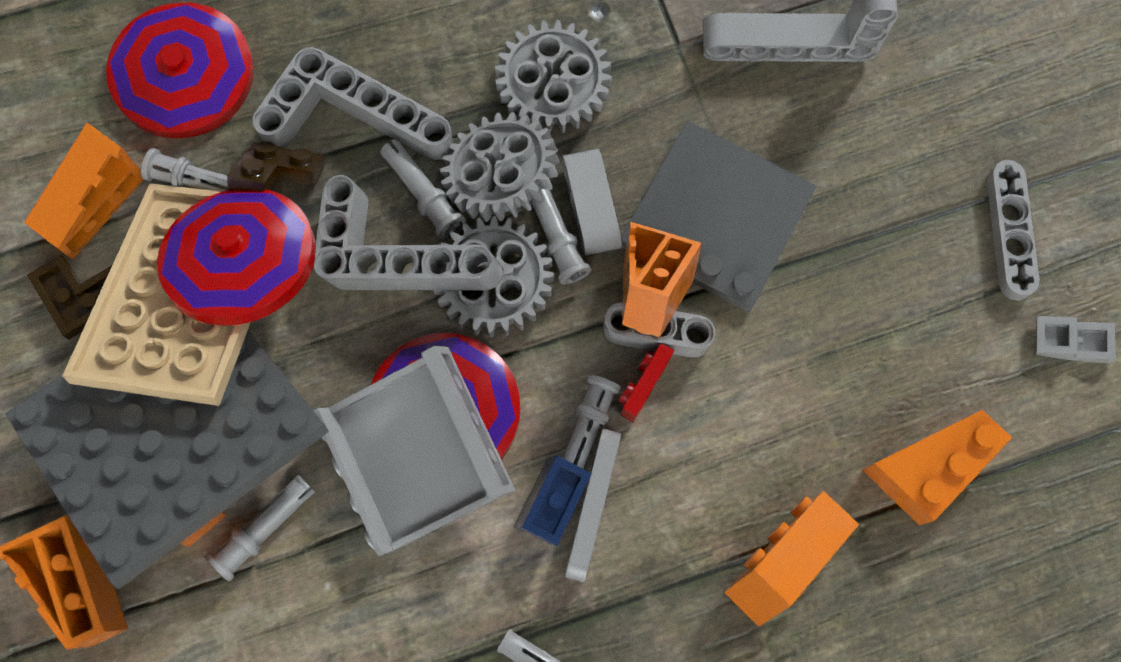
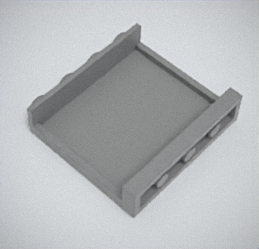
(414, 452)

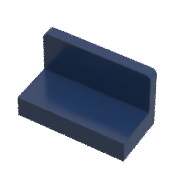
(553, 499)

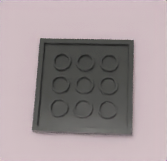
(728, 203)

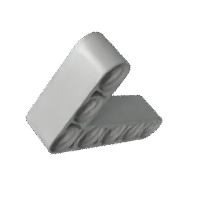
(800, 36)
(353, 100)
(390, 259)

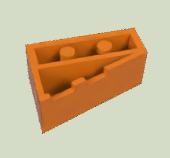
(84, 192)
(655, 277)
(939, 467)
(792, 559)
(66, 584)

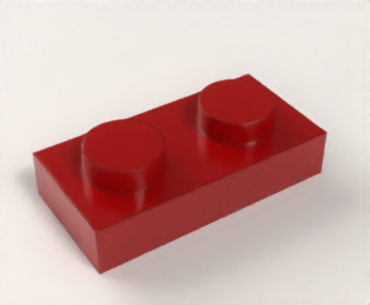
(636, 395)

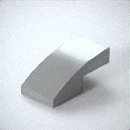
(1075, 340)

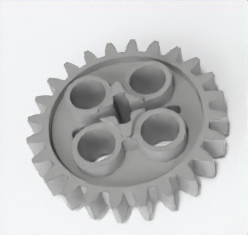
(526, 60)
(500, 166)
(525, 276)

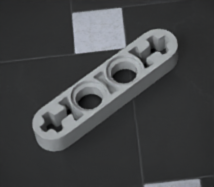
(1006, 229)
(593, 505)

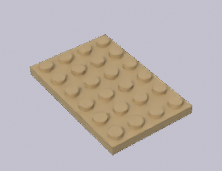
(137, 334)

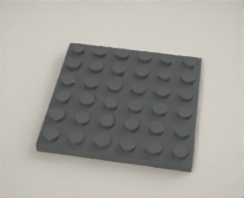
(157, 469)

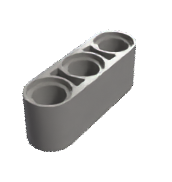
(591, 202)
(676, 337)

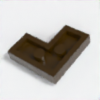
(267, 162)
(65, 296)

